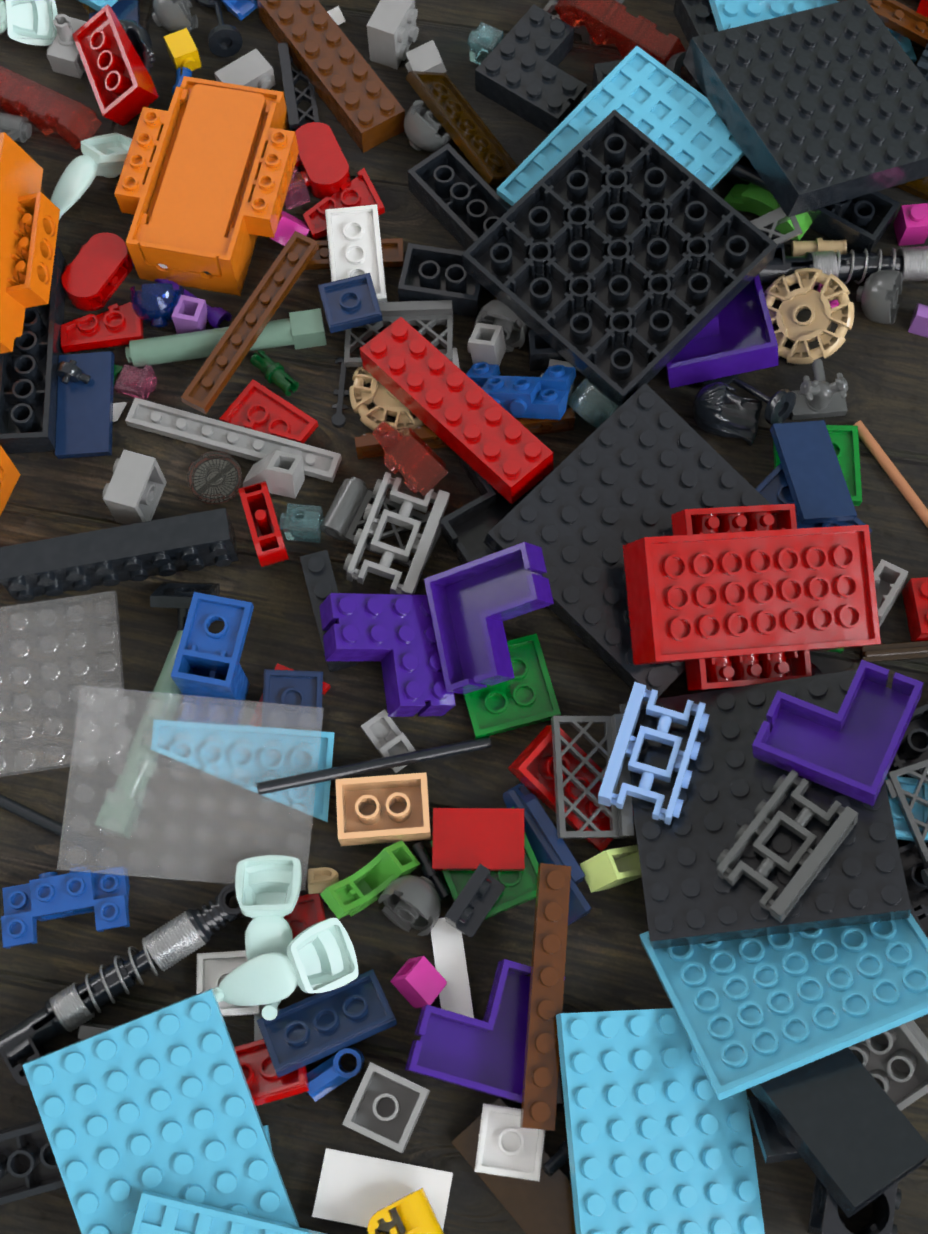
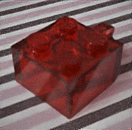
(411, 457)

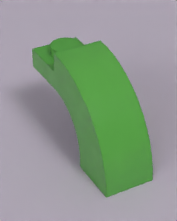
(760, 202)
(368, 883)

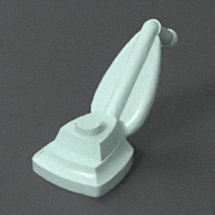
(29, 21)
(101, 156)
(267, 892)
(315, 961)

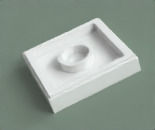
(213, 969)
(507, 1147)

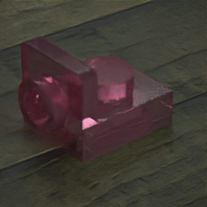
(297, 191)
(136, 381)

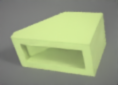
(612, 868)

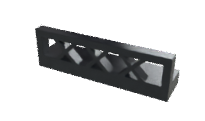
(290, 91)

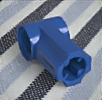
(331, 1073)

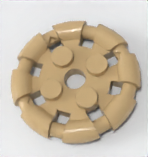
(821, 314)
(383, 400)

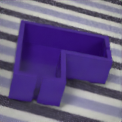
(731, 343)
(470, 612)
(399, 635)
(847, 748)
(476, 1052)

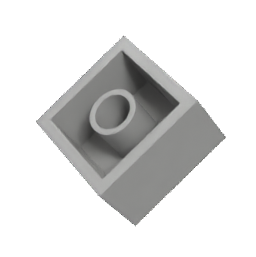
(392, 31)
(134, 488)
(386, 1107)

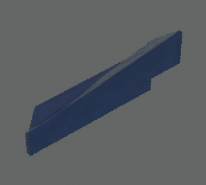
(546, 845)

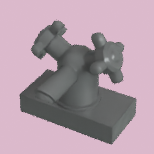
(820, 397)

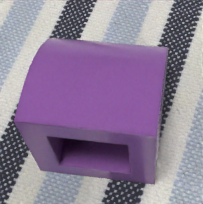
(190, 315)
(919, 321)

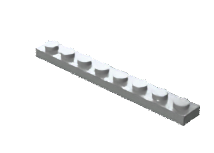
(228, 437)

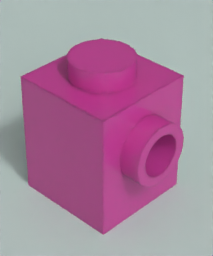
(911, 224)

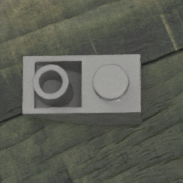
(281, 472)

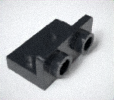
(474, 902)

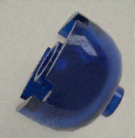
(155, 302)

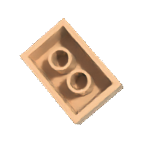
(383, 809)

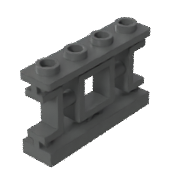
(808, 860)

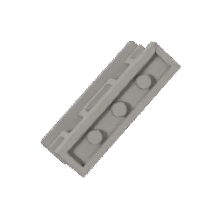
(417, 543)

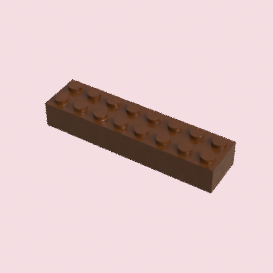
(335, 70)

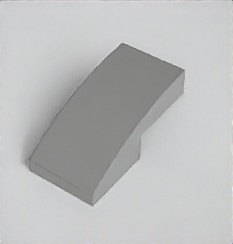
(387, 737)

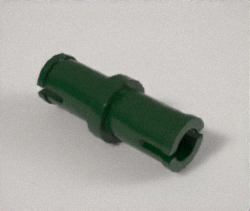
(274, 372)

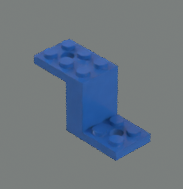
(208, 661)

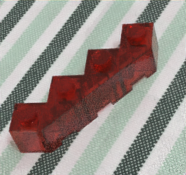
(611, 24)
(47, 108)

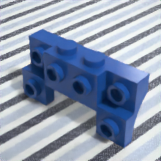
(527, 396)
(63, 896)

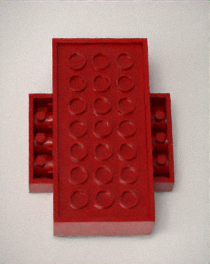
(748, 594)

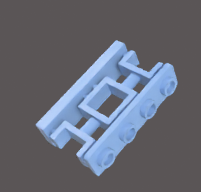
(630, 746)

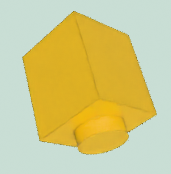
(182, 50)

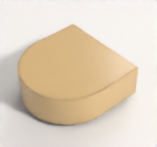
(320, 879)

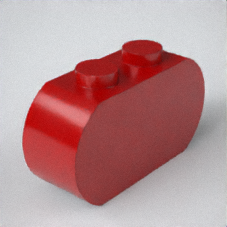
(321, 159)
(97, 271)
(263, 524)

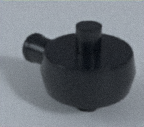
(70, 372)

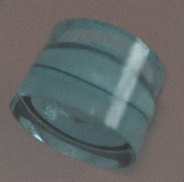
(591, 403)

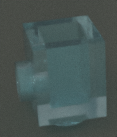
(483, 42)
(302, 522)

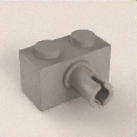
(63, 51)
(888, 586)

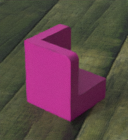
(287, 226)
(419, 982)

